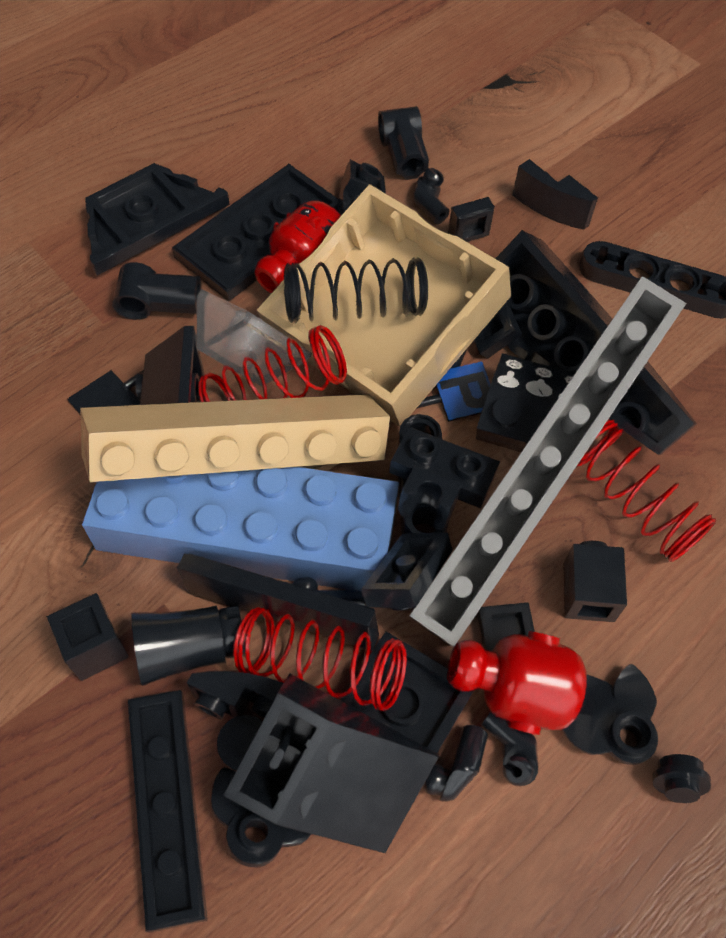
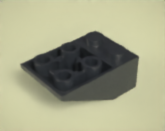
(330, 769)

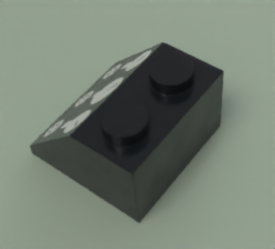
(519, 401)

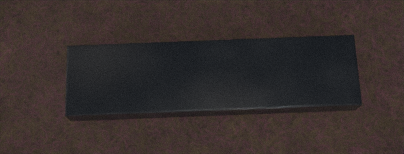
(251, 590)
(166, 812)

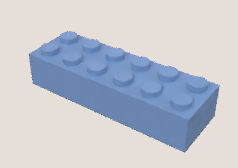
(257, 520)

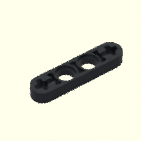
(660, 272)

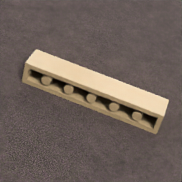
(230, 436)

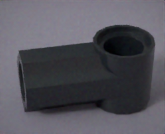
(402, 133)
(143, 291)

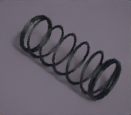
(293, 294)

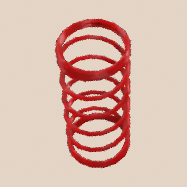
(324, 366)
(688, 538)
(271, 634)

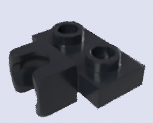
(440, 475)

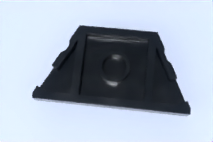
(144, 212)

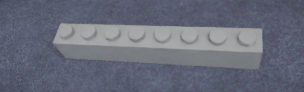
(547, 462)

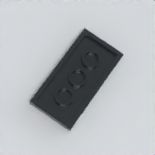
(238, 237)

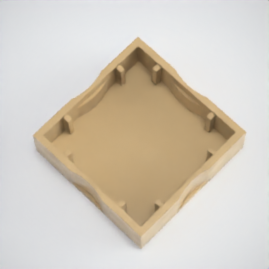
(397, 355)

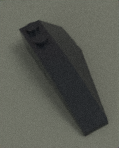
(563, 325)

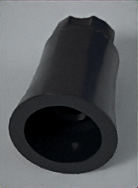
(183, 640)

